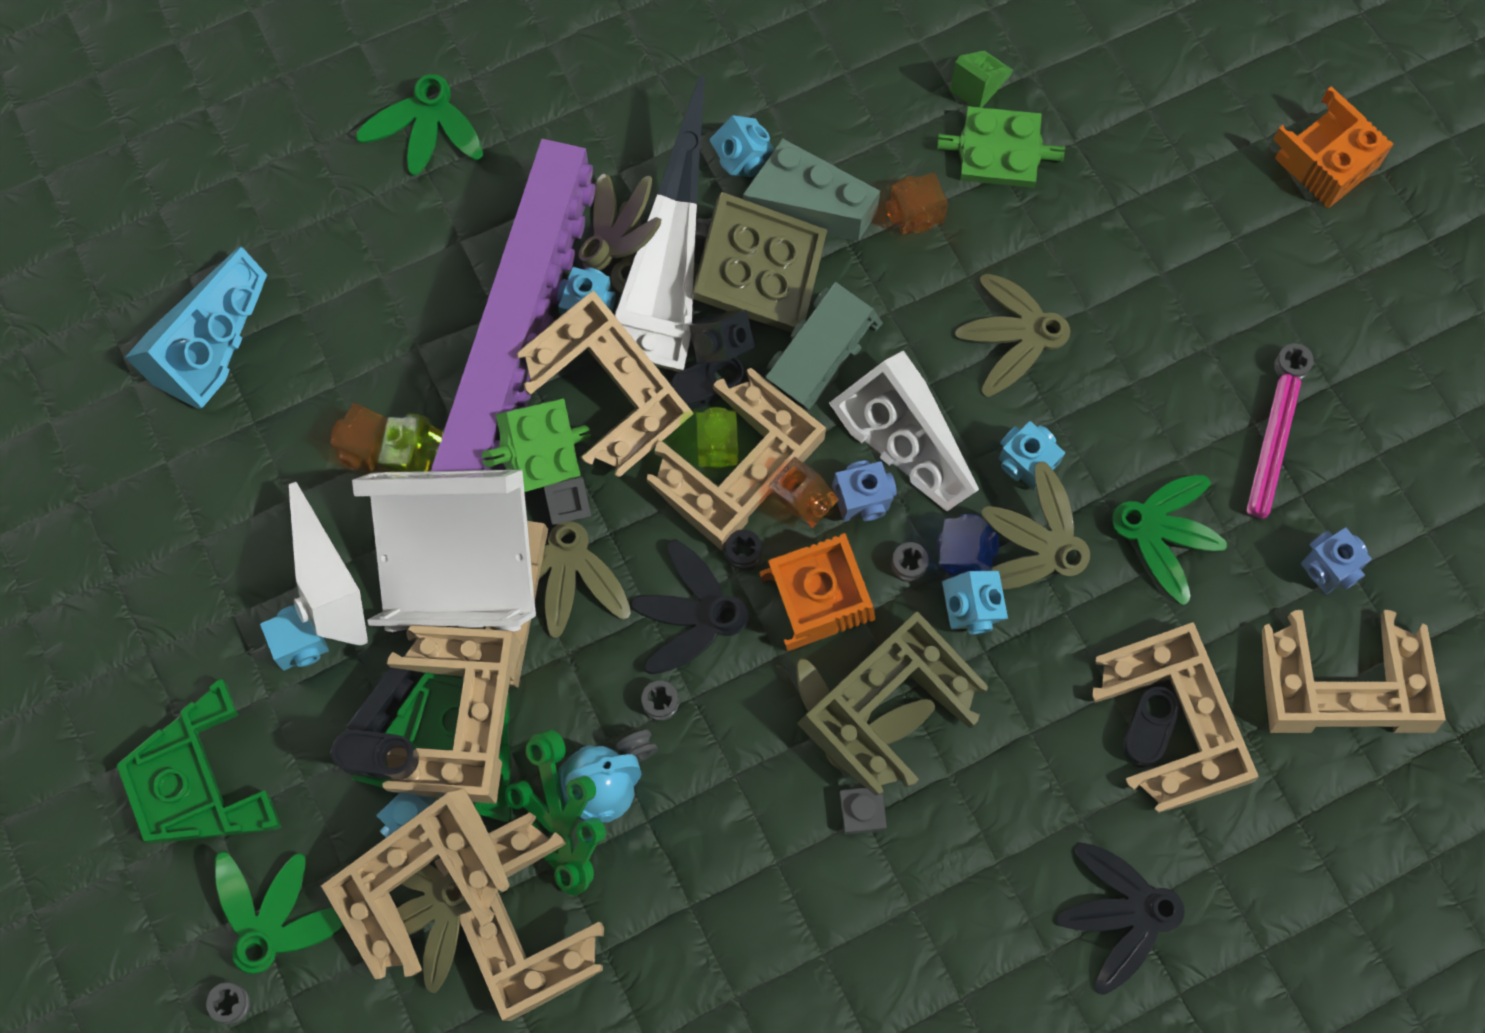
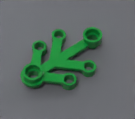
(571, 866)

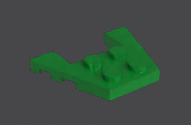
(430, 722)
(175, 786)

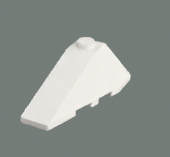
(903, 423)
(324, 584)

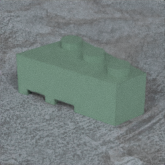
(814, 192)
(822, 345)

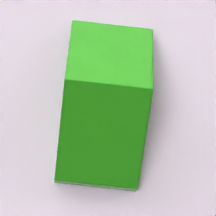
(978, 77)

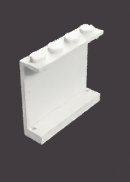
(451, 548)

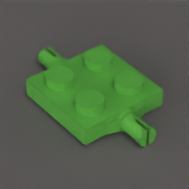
(1000, 147)
(538, 443)

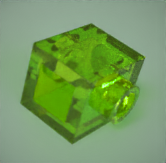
(717, 438)
(409, 444)

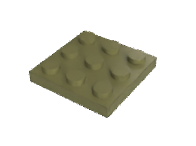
(759, 263)

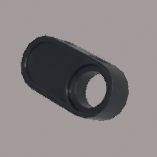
(697, 382)
(1149, 735)
(366, 752)

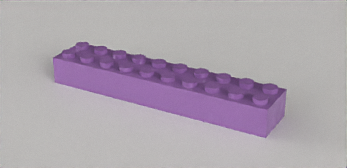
(518, 303)

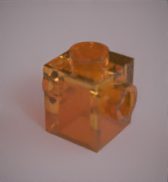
(917, 203)
(359, 437)
(803, 492)

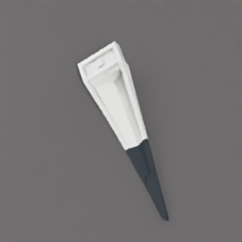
(660, 283)

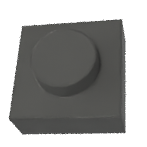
(567, 501)
(862, 811)

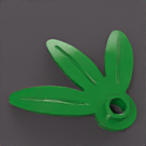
(425, 129)
(1181, 531)
(266, 929)

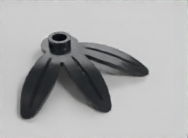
(705, 615)
(1111, 914)

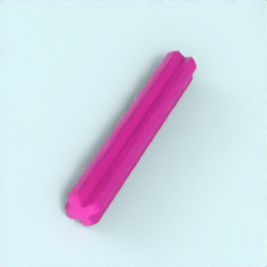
(1274, 446)

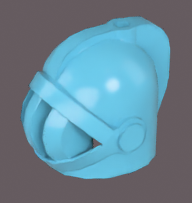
(613, 777)

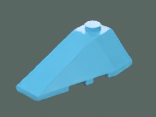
(196, 338)

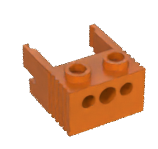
(1333, 151)
(820, 590)

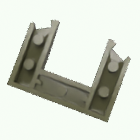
(838, 718)

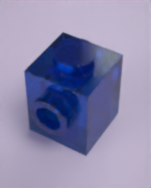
(967, 545)

